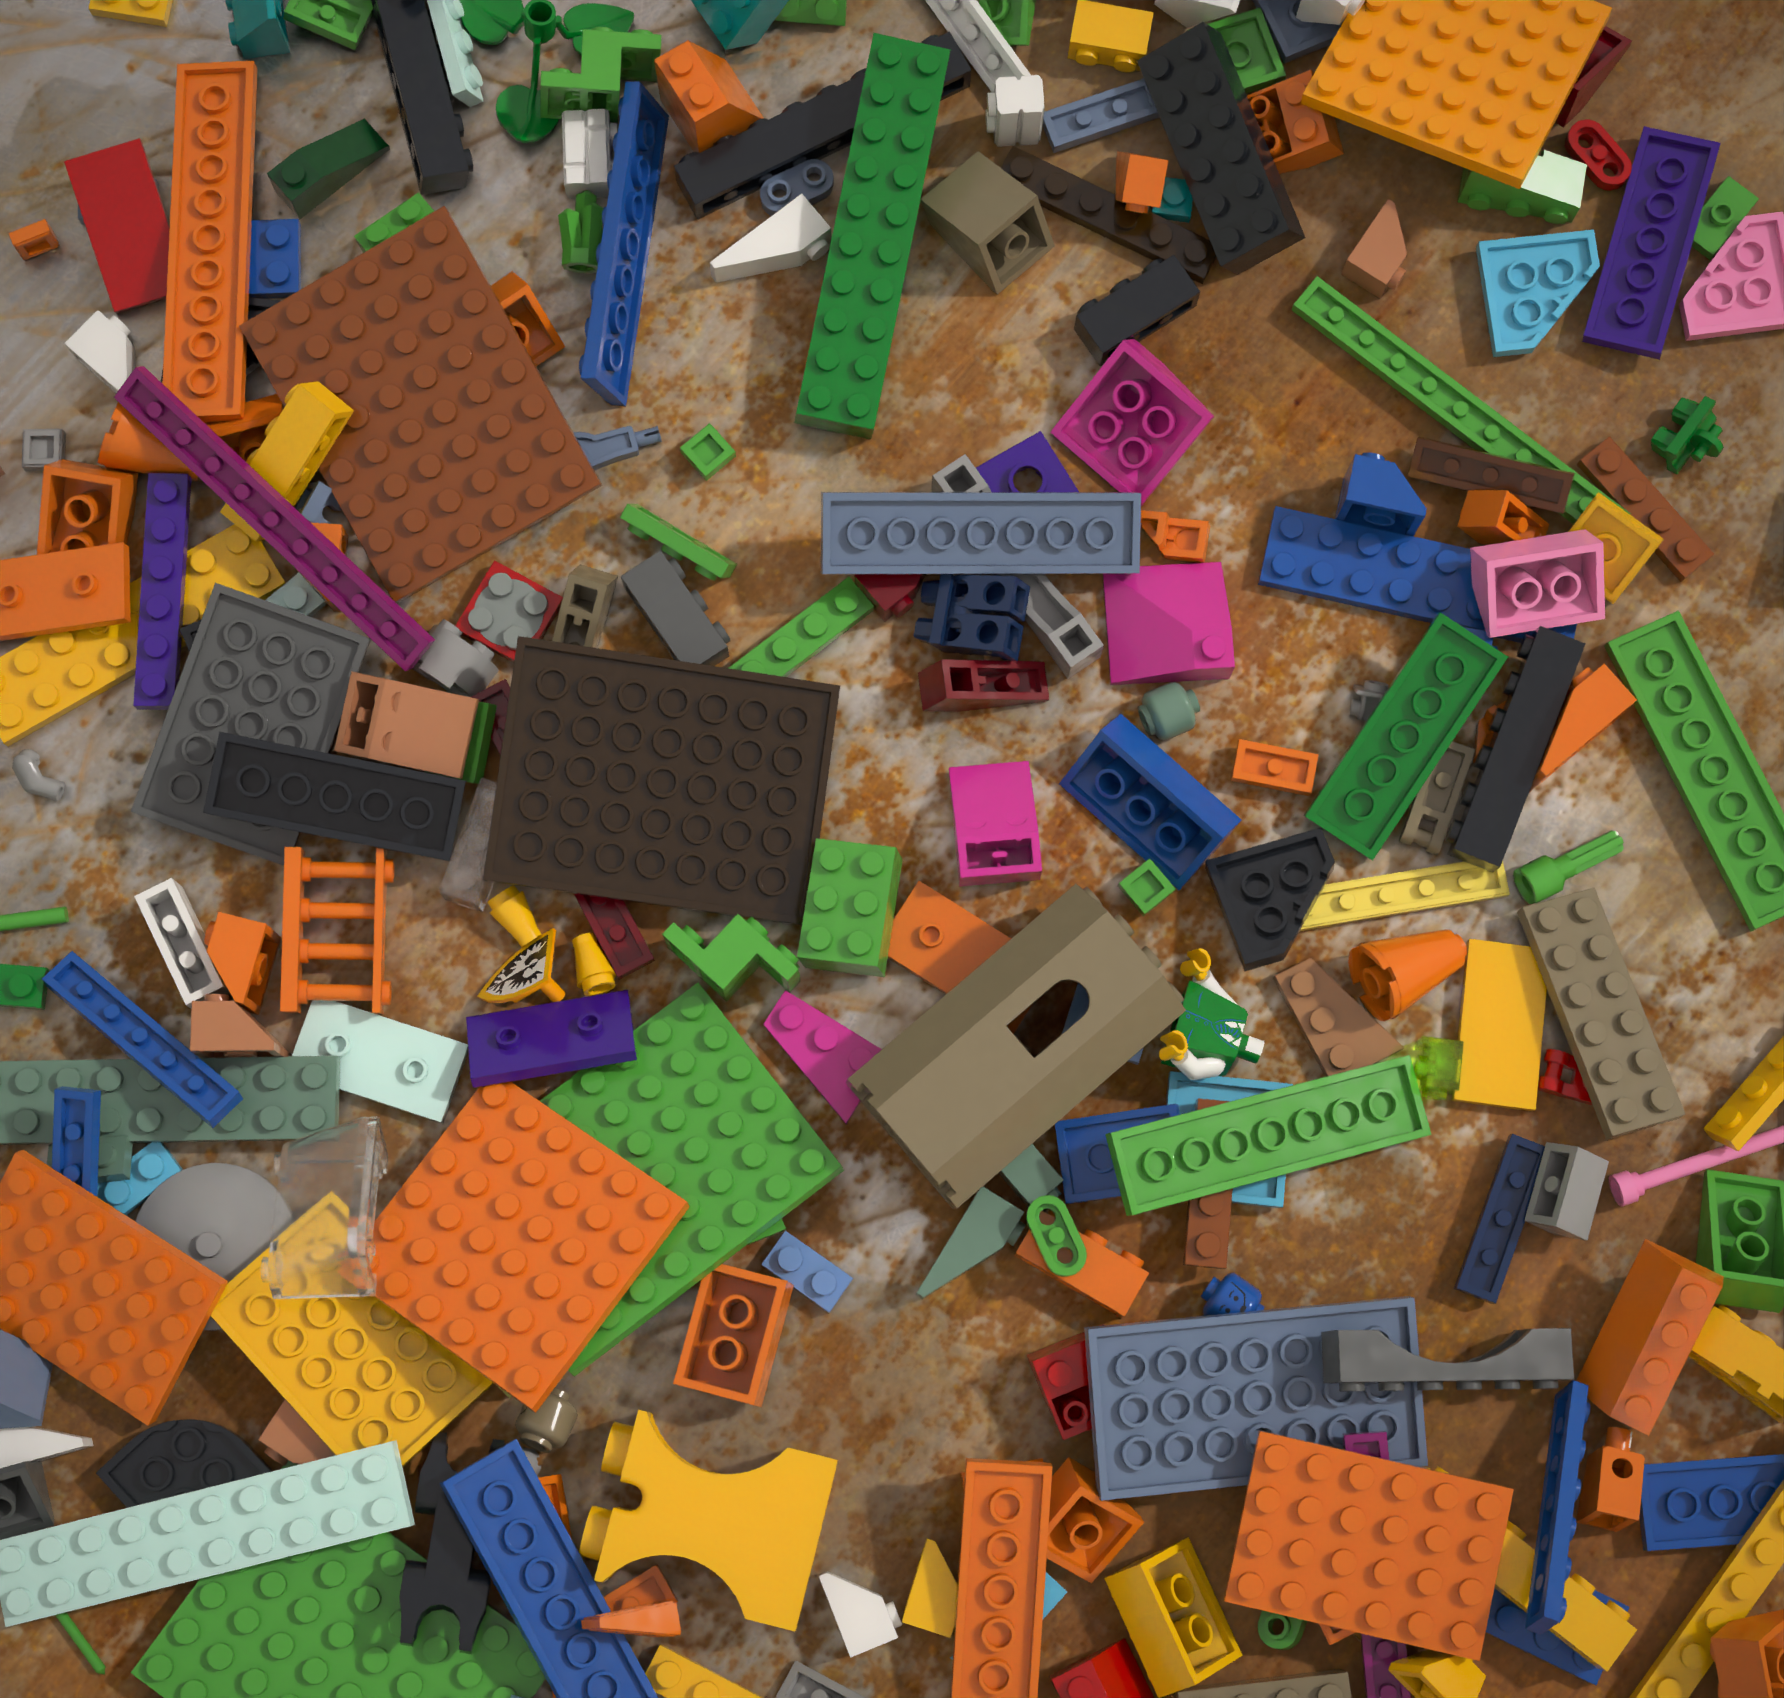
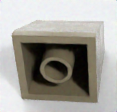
(989, 221)

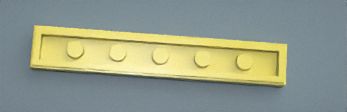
(1405, 893)

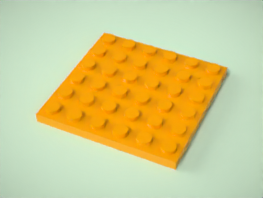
(1459, 75)

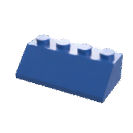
(1149, 801)

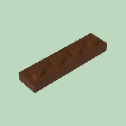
(1480, 470)

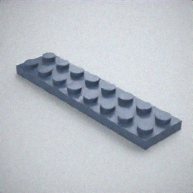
(980, 532)

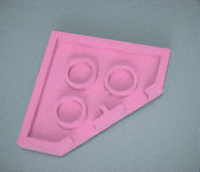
(1741, 284)

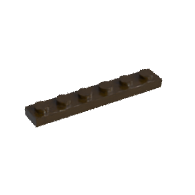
(1106, 216)

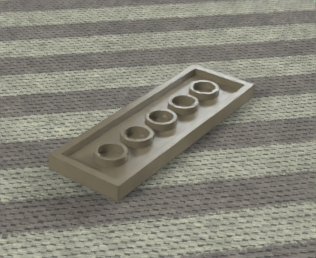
(1600, 1013)

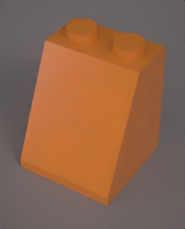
(703, 95)

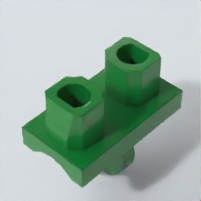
(1695, 438)

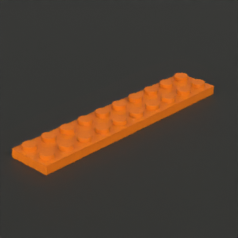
(210, 238)

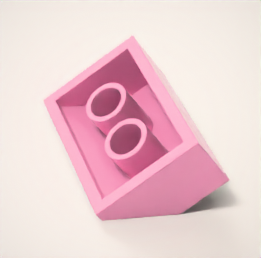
(1539, 582)

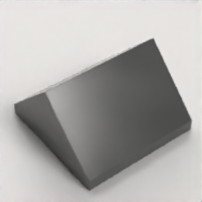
(24, 1499)

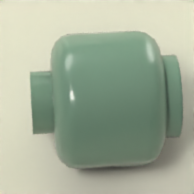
(1168, 711)

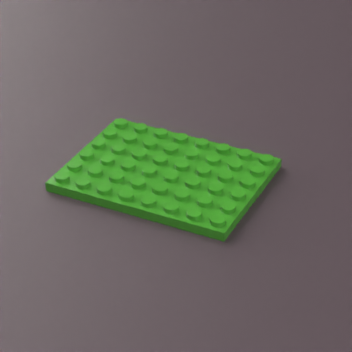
(708, 1128)
(329, 1630)

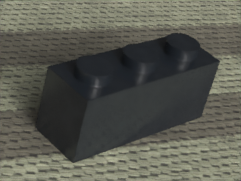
(1136, 308)

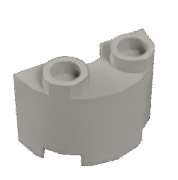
(455, 663)

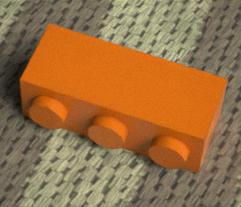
(1104, 1279)

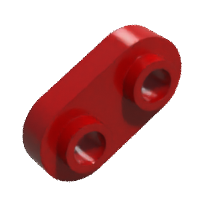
(1600, 155)

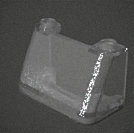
(326, 1213)

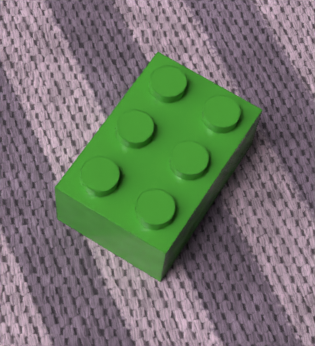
(850, 907)

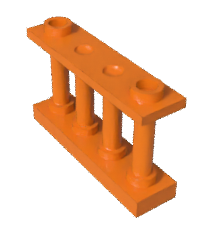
(298, 910)

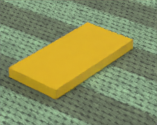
(1501, 1026)

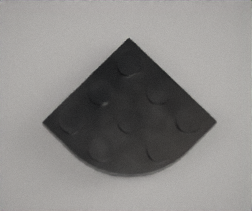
(179, 1460)

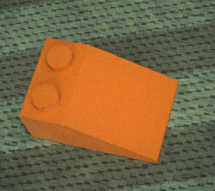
(85, 506)
(1588, 709)

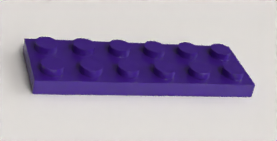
(1651, 242)

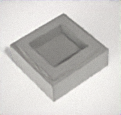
(42, 447)

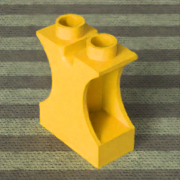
(744, 1526)

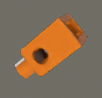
(1612, 1484)

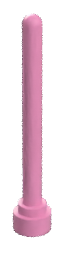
(1629, 1186)

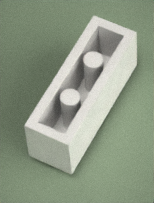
(180, 941)

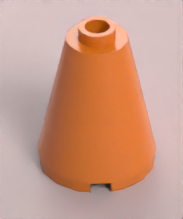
(135, 449)
(1404, 969)

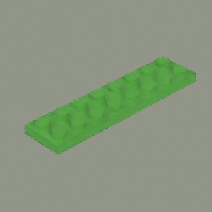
(1707, 762)
(1267, 1135)

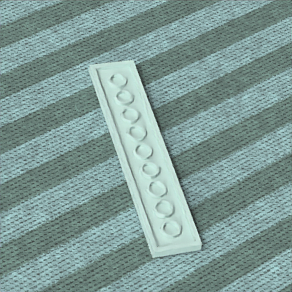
(203, 1533)

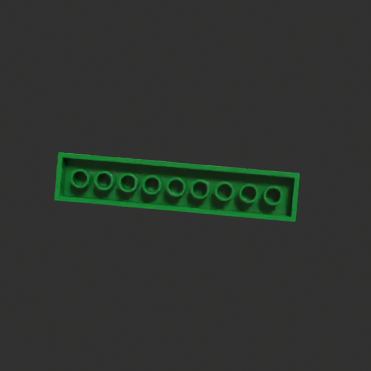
(872, 236)

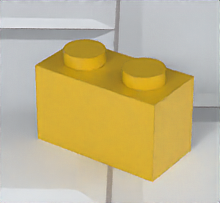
(1109, 35)

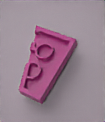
(821, 1050)

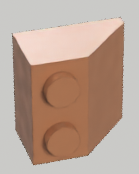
(228, 1030)

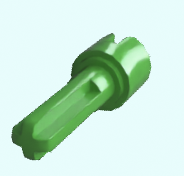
(1547, 876)

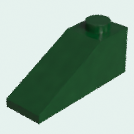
(325, 166)

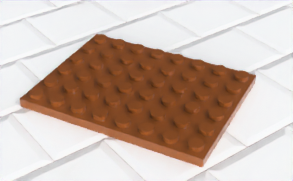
(449, 415)

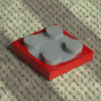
(507, 608)

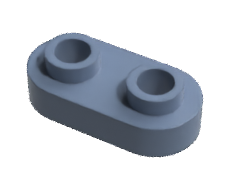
(795, 182)

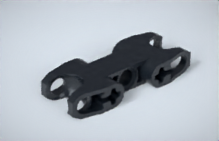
(448, 1575)

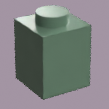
(1031, 1176)

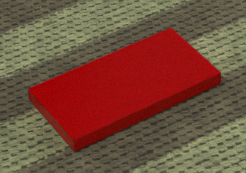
(124, 222)

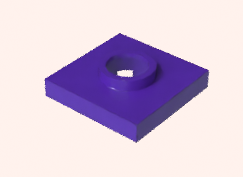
(1029, 453)

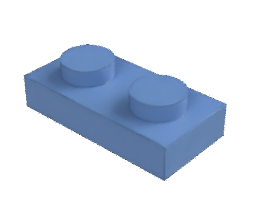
(807, 1271)

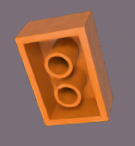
(734, 1334)

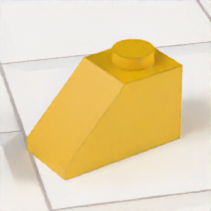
(932, 1594)
(1438, 1675)

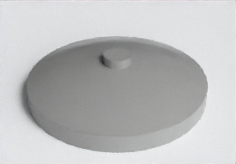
(214, 1216)

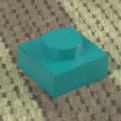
(1176, 201)

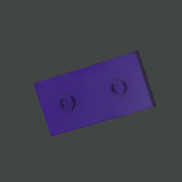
(550, 1038)

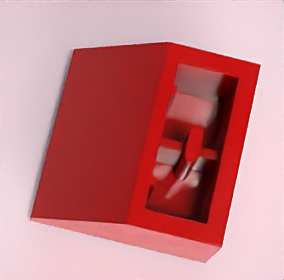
(1064, 1383)

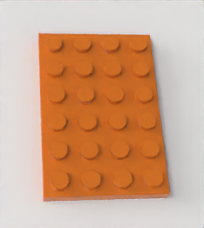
(97, 1289)
(1369, 1545)

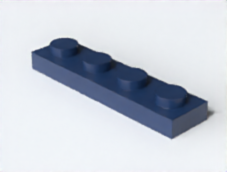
(1500, 1220)

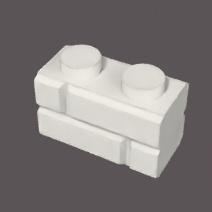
(1016, 110)
(587, 151)

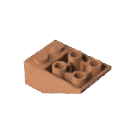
(406, 725)

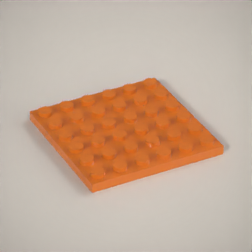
(518, 1239)

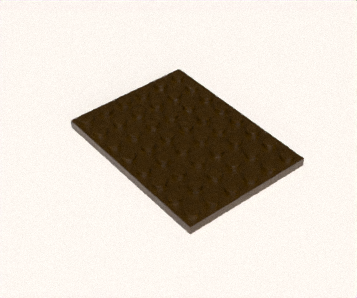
(660, 781)

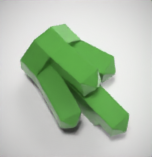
(581, 234)

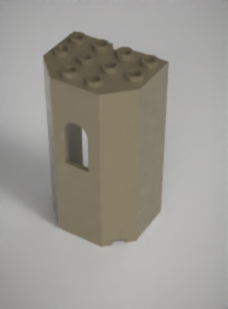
(967, 1090)

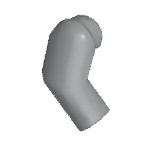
(28, 773)

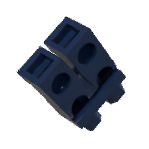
(974, 615)

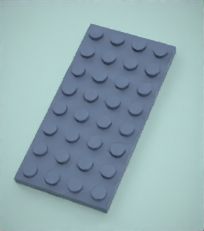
(1186, 1396)

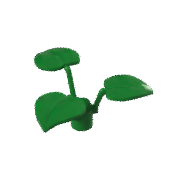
(491, 20)

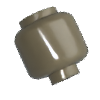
(549, 1425)

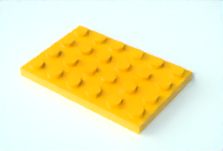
(348, 1365)

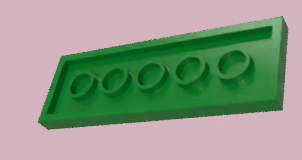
(1405, 736)

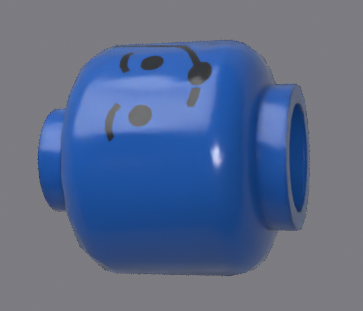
(1231, 1296)

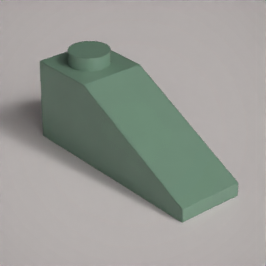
(978, 1236)

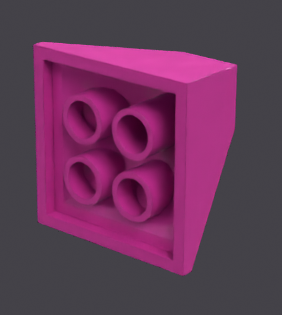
(1133, 420)
(1168, 624)

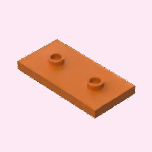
(64, 591)
(942, 941)

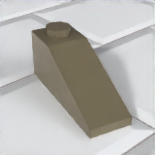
(585, 606)

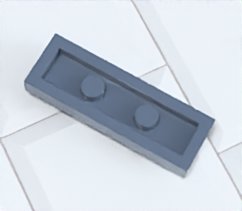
(1099, 115)

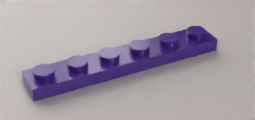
(162, 590)

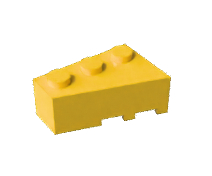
(1742, 1360)

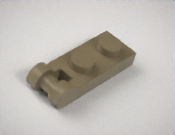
(1438, 799)

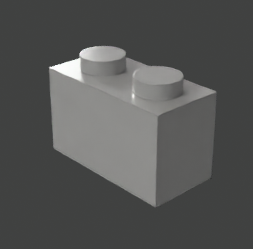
(1566, 1191)

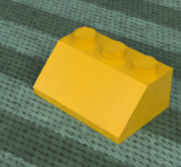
(1173, 1618)

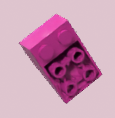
(995, 824)

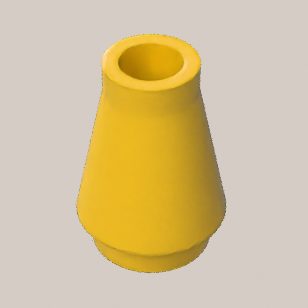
(514, 914)
(592, 967)

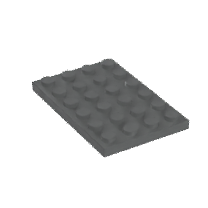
(255, 677)

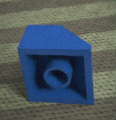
(1379, 496)

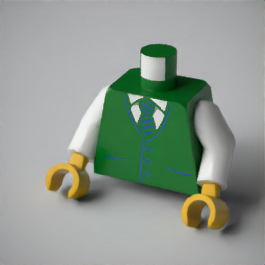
(1211, 1029)

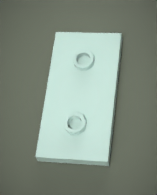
(385, 1058)

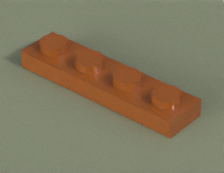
(1626, 485)
(1208, 1222)

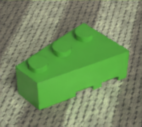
(1549, 191)

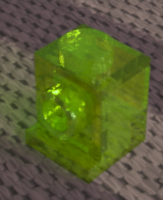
(1438, 1066)

